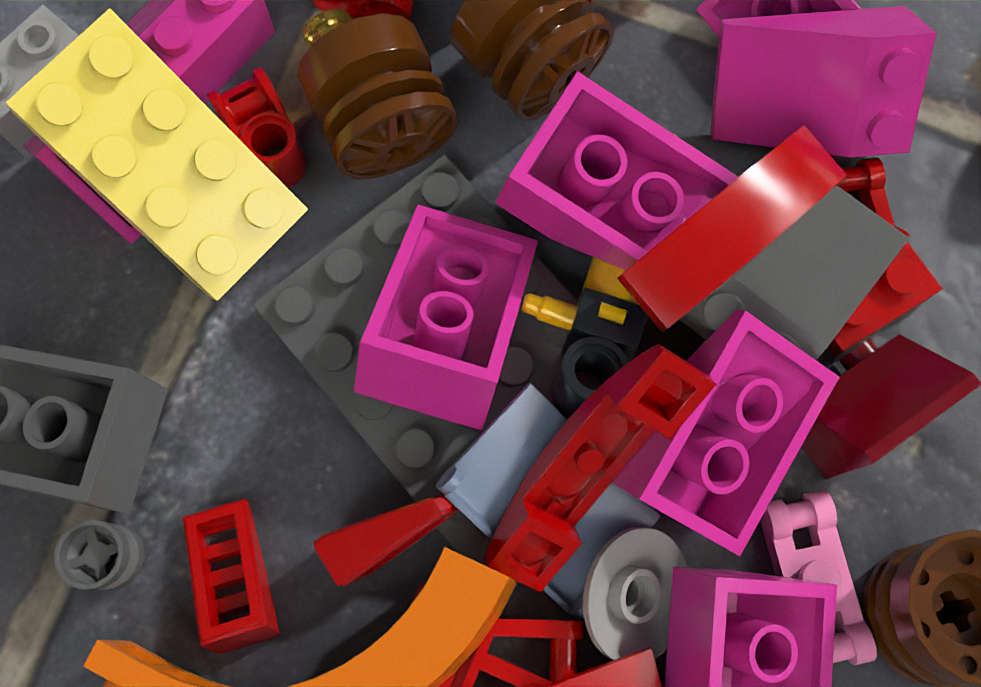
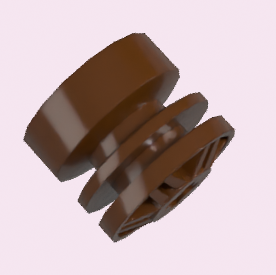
(531, 47)
(376, 96)
(902, 606)

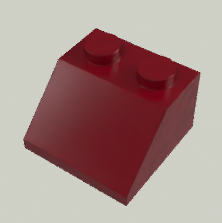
(882, 403)

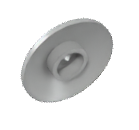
(631, 592)

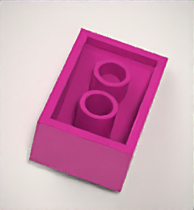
(839, 73)
(608, 177)
(445, 317)
(739, 439)

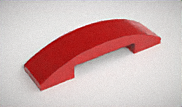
(731, 228)
(585, 457)

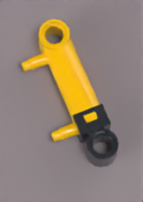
(600, 334)

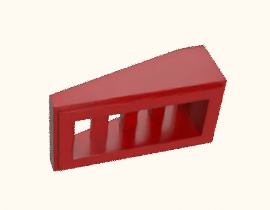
(372, 543)
(209, 609)

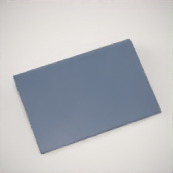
(496, 465)

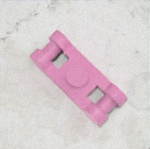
(820, 563)

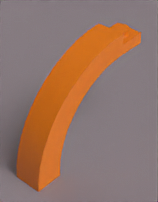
(417, 651)

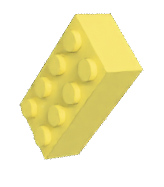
(157, 155)

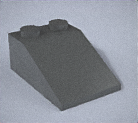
(809, 275)
(75, 427)

